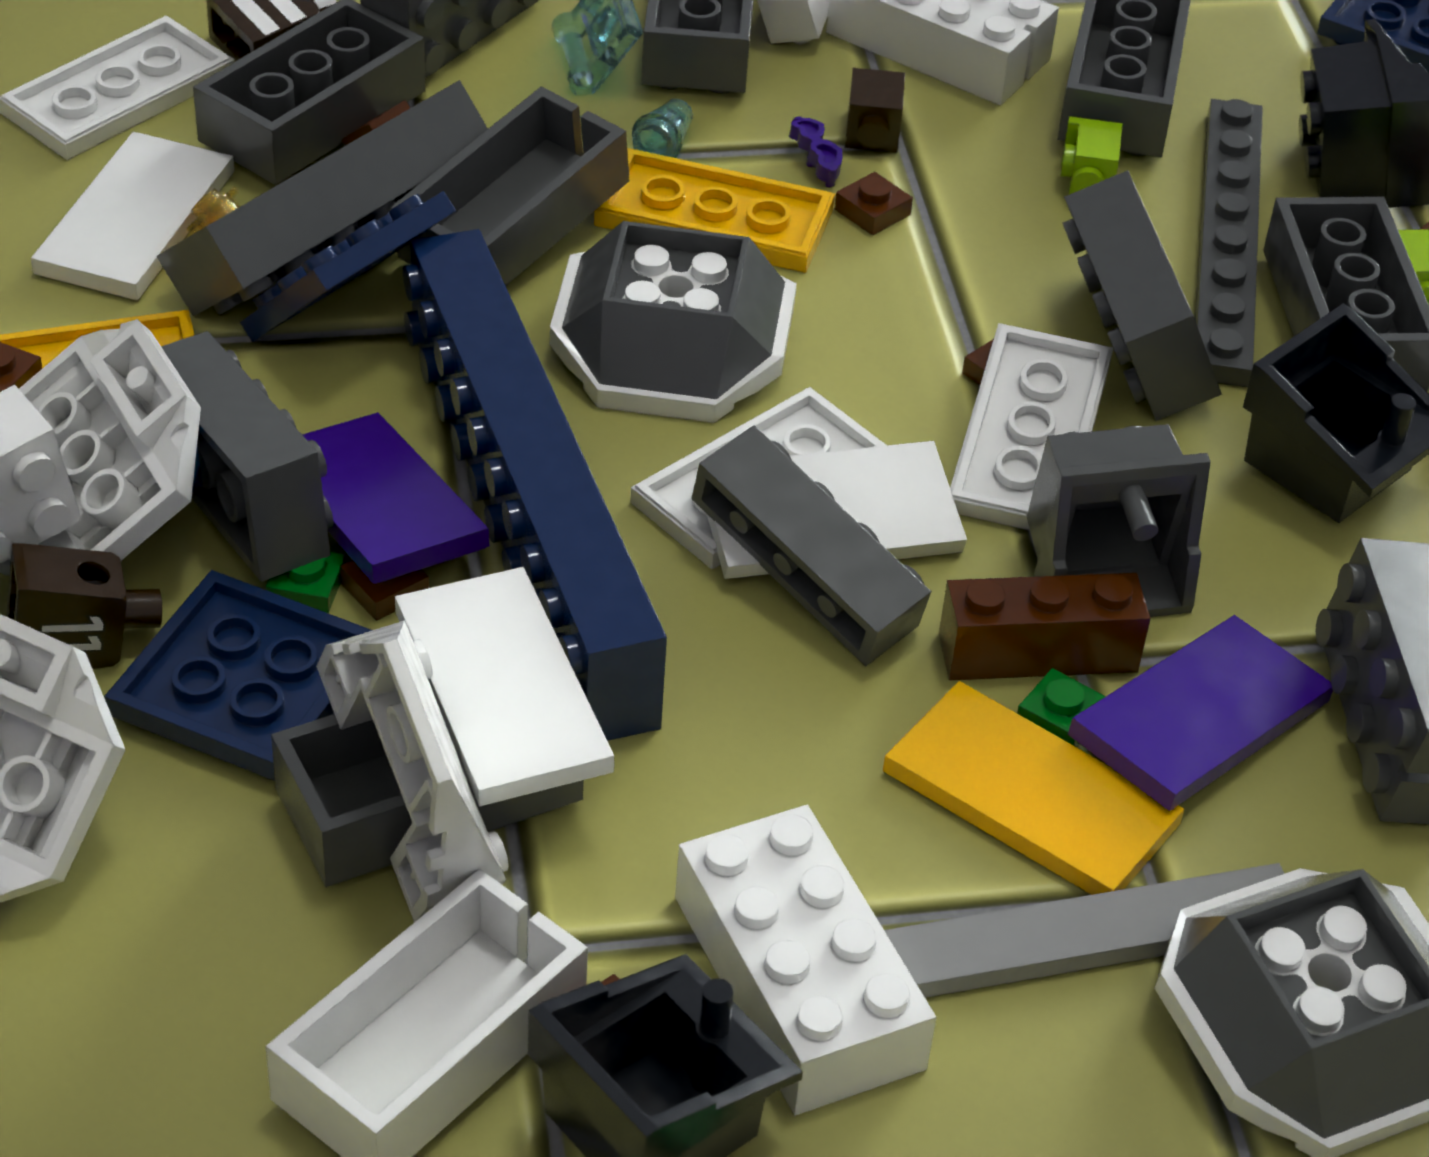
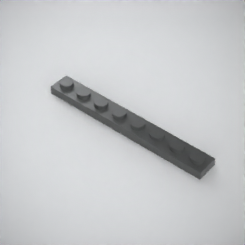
(1230, 238)

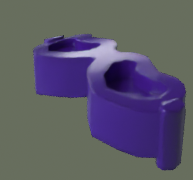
(821, 153)

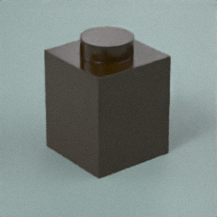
(875, 110)

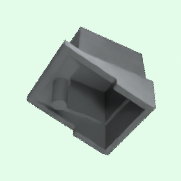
(1122, 507)

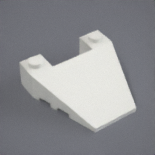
(386, 681)

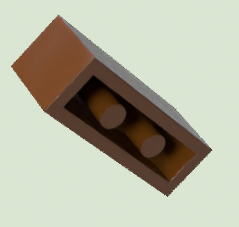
(1042, 624)

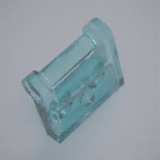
(612, 32)

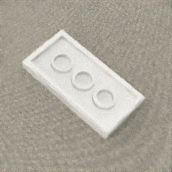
(113, 87)
(131, 215)
(1028, 391)
(800, 424)
(889, 488)
(505, 686)

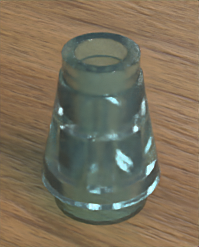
(663, 129)

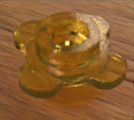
(212, 208)

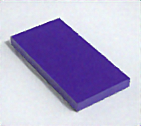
(390, 503)
(1200, 711)

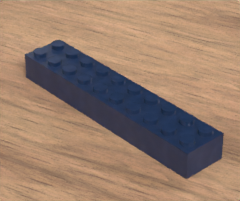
(534, 478)

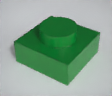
(311, 583)
(1056, 702)

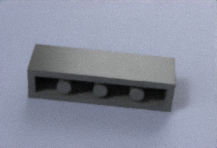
(811, 544)

